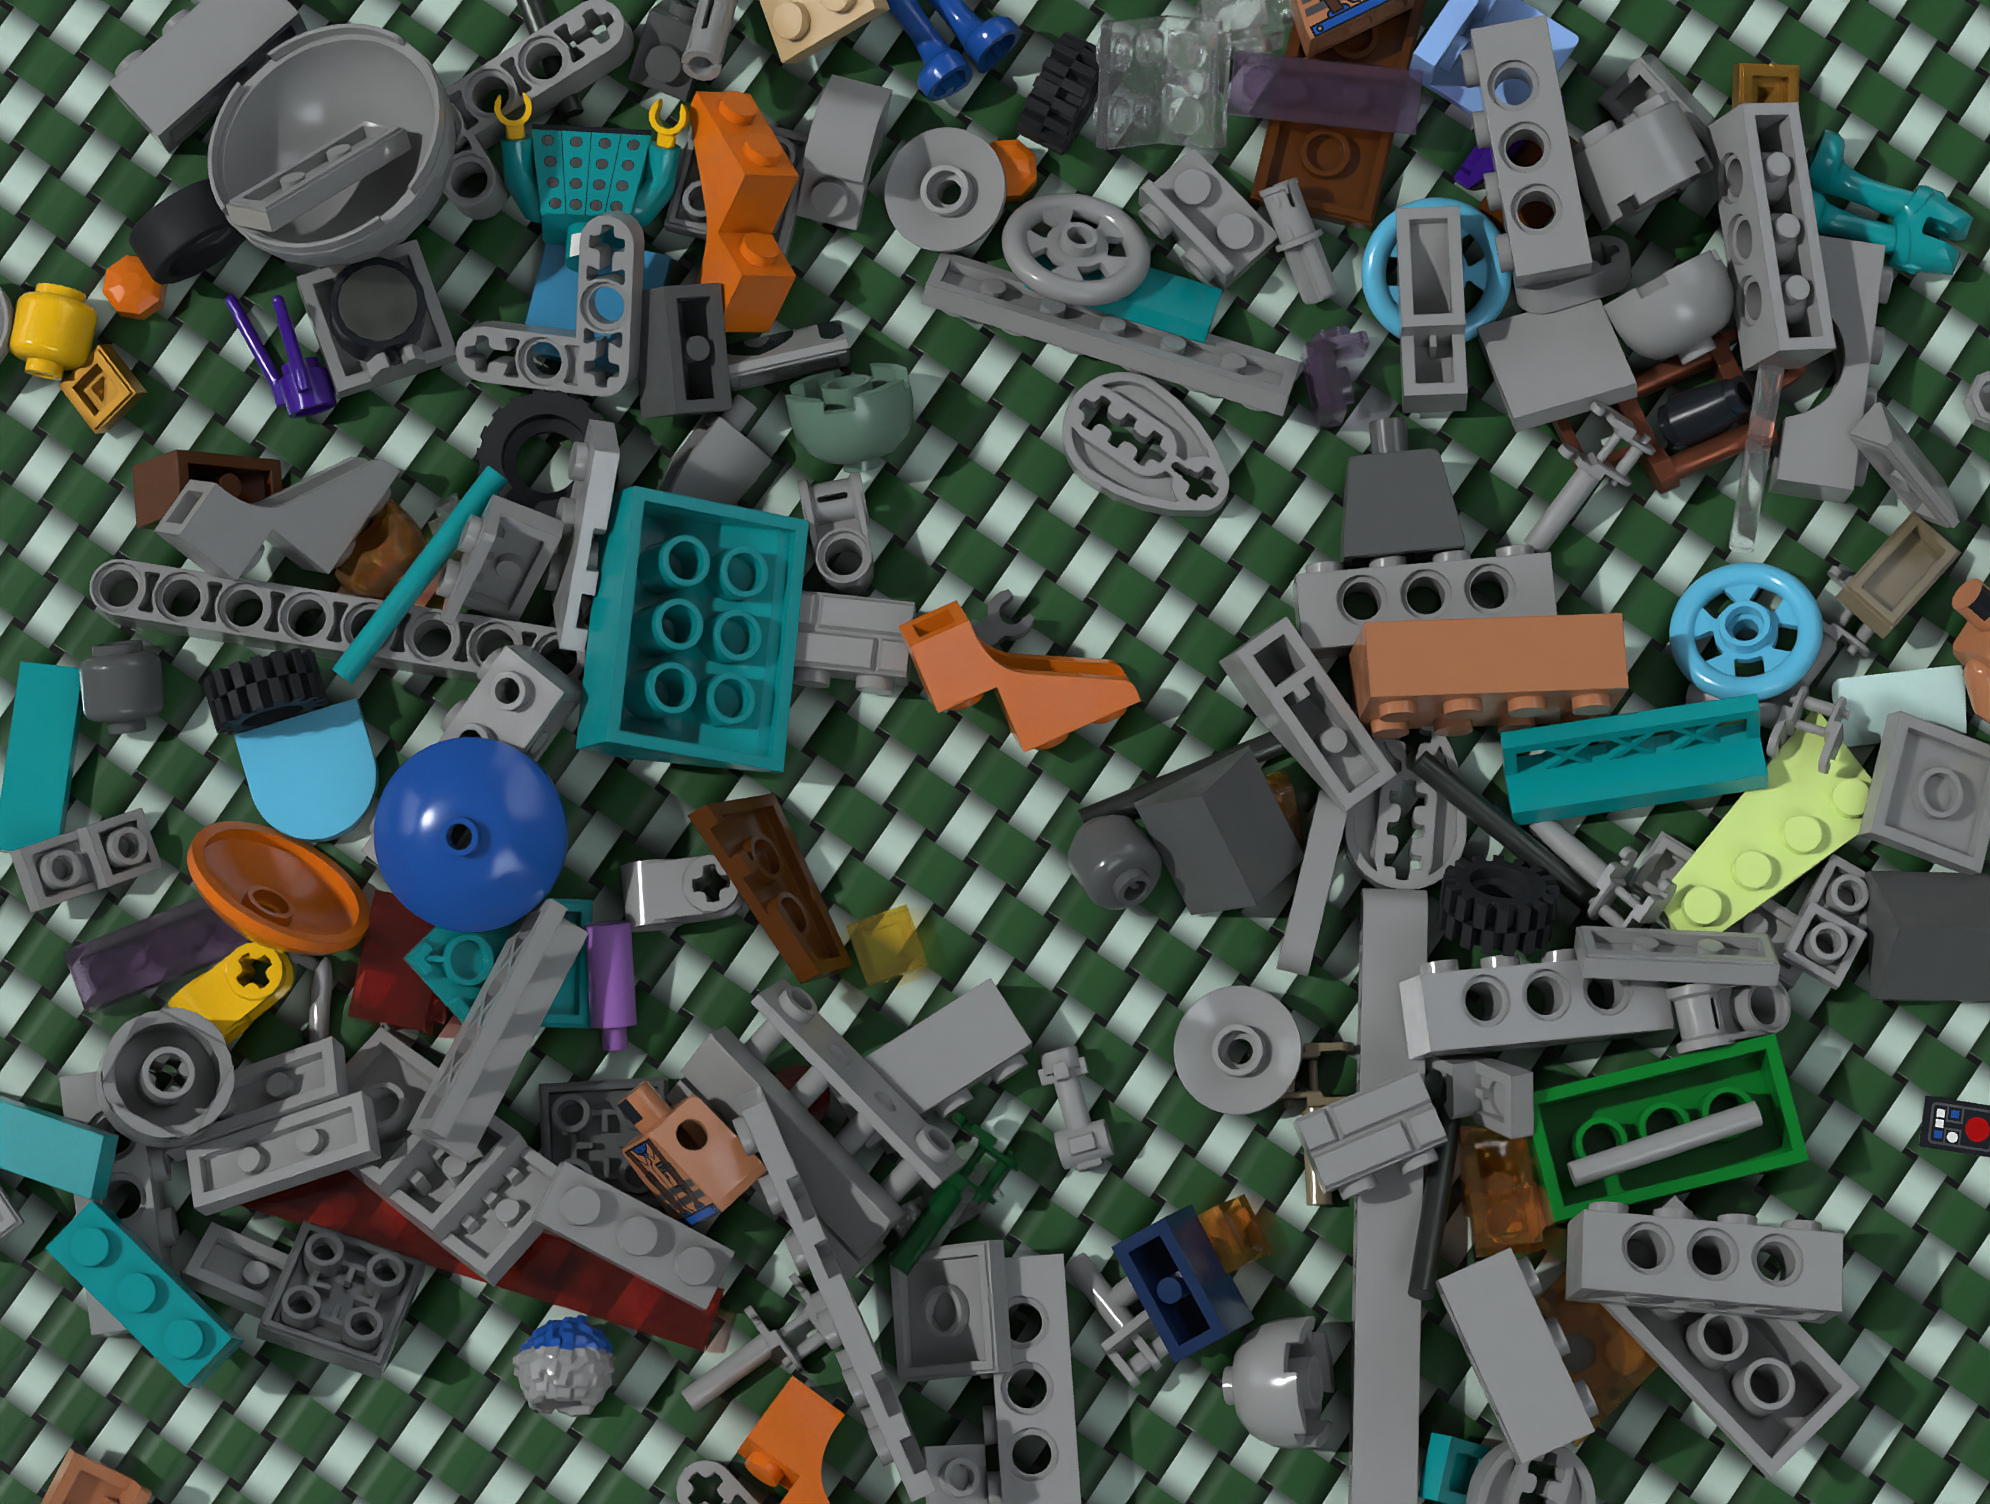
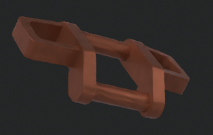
(1660, 468)

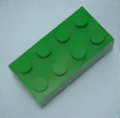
(1654, 1097)

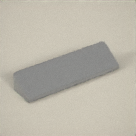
(834, 1180)

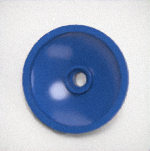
(513, 823)

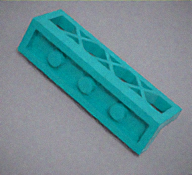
(1633, 765)

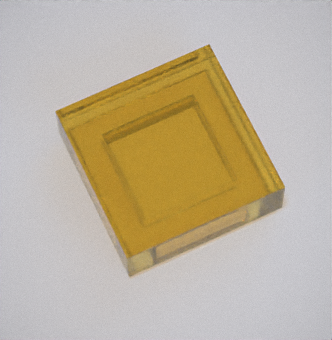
(887, 945)

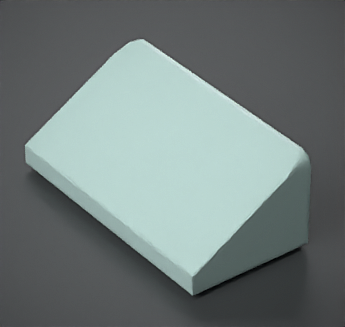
(1925, 693)

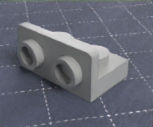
(1206, 220)

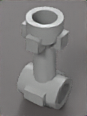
(1082, 1142)

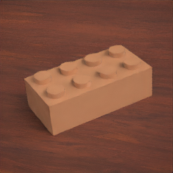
(1486, 672)

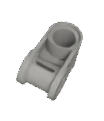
(836, 525)
(669, 894)
(1727, 1013)

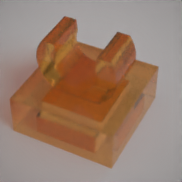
(1235, 1233)

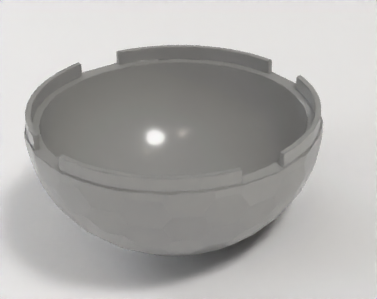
(311, 95)

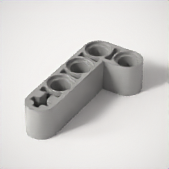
(516, 72)

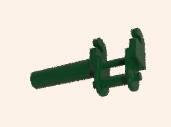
(949, 1196)

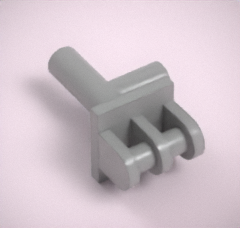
(1128, 1330)

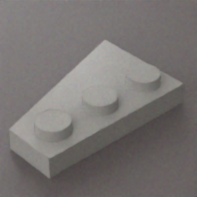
(586, 512)

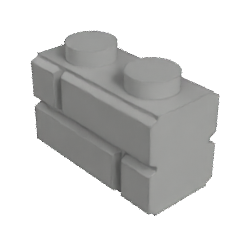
(852, 641)
(1371, 1133)

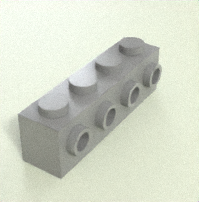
(517, 702)

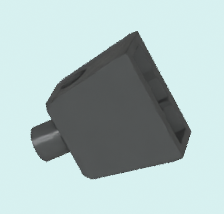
(1397, 501)

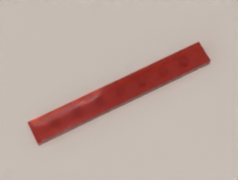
(547, 1271)

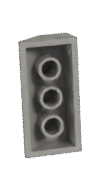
(1748, 1374)

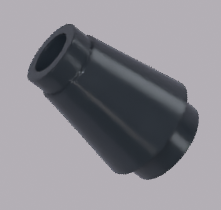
(1704, 411)

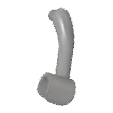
(319, 995)

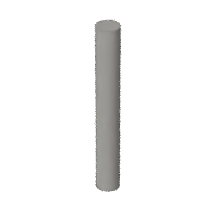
(1665, 1144)

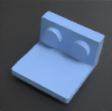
(1450, 33)

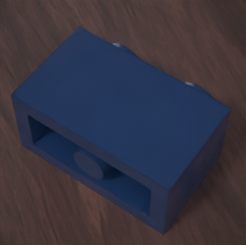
(1182, 1283)

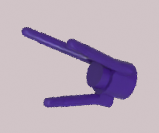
(305, 385)

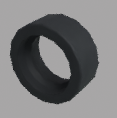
(184, 235)

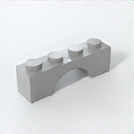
(1815, 447)

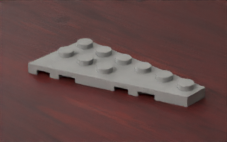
(834, 1300)

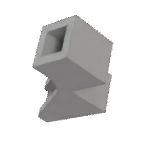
(305, 522)

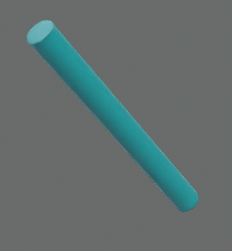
(417, 577)

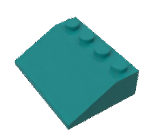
(693, 633)

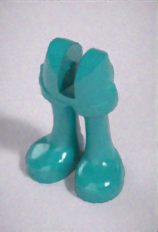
(1911, 213)

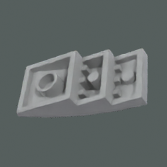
(467, 1207)

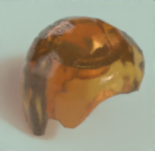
(382, 554)

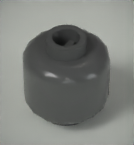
(122, 685)
(1114, 862)

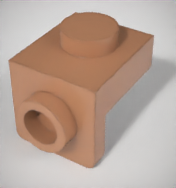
(93, 1482)

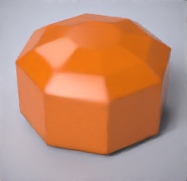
(1019, 168)
(132, 289)

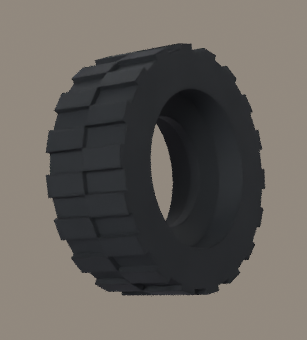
(520, 422)

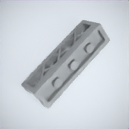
(498, 1030)

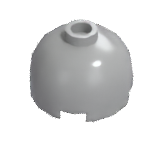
(1676, 310)
(1281, 1383)

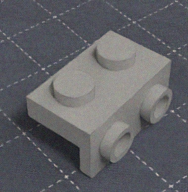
(499, 562)

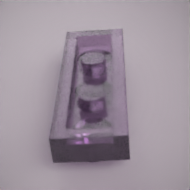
(1325, 92)
(150, 953)

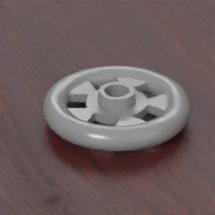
(1076, 249)

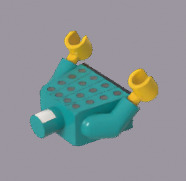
(579, 172)

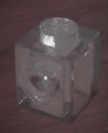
(1255, 23)

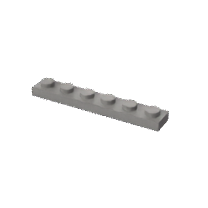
(1218, 367)

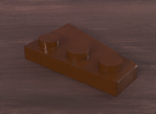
(773, 878)

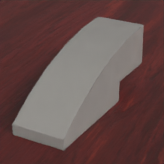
(1431, 309)

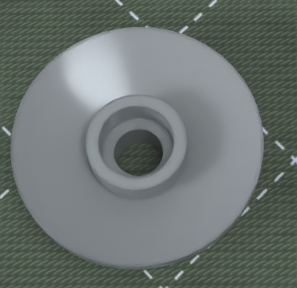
(923, 173)
(1206, 1041)

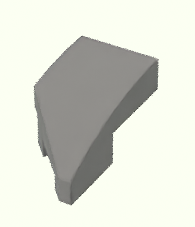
(1488, 1090)

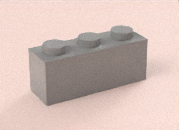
(199, 62)
(949, 1055)
(1517, 1355)

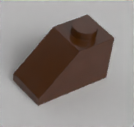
(164, 477)

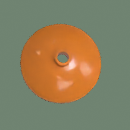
(277, 889)

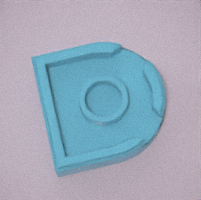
(312, 771)

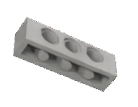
(1525, 53)
(1771, 235)
(1331, 631)
(1442, 1026)
(138, 1165)
(1604, 1274)
(1041, 1285)

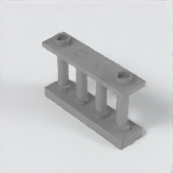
(879, 1108)

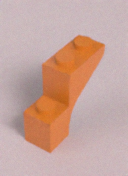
(744, 194)
(1037, 693)
(791, 1443)

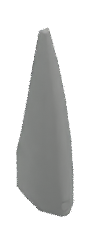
(715, 461)

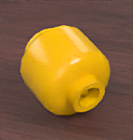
(52, 330)

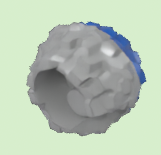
(565, 1367)

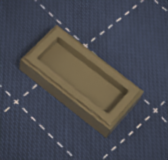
(1898, 575)

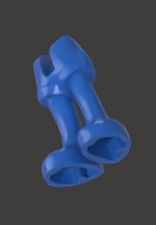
(945, 68)

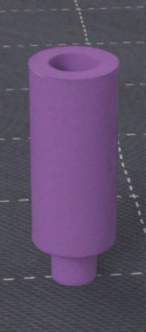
(611, 981)

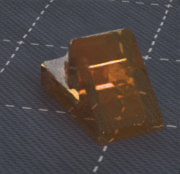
(1498, 1192)

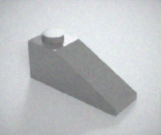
(1307, 713)

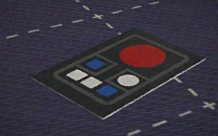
(1955, 1126)

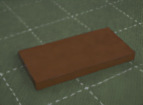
(1336, 165)

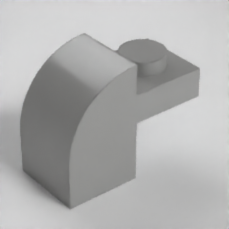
(841, 151)

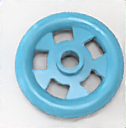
(1484, 274)
(1741, 584)

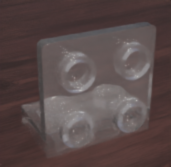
(1163, 82)

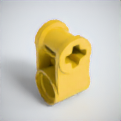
(229, 998)

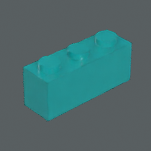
(144, 1295)

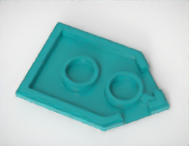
(460, 962)

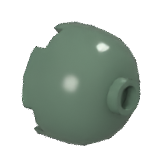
(852, 416)

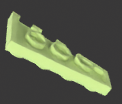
(1771, 835)

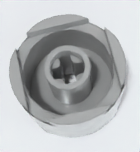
(1638, 163)
(202, 1069)

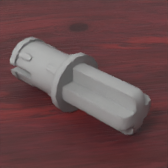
(1299, 241)

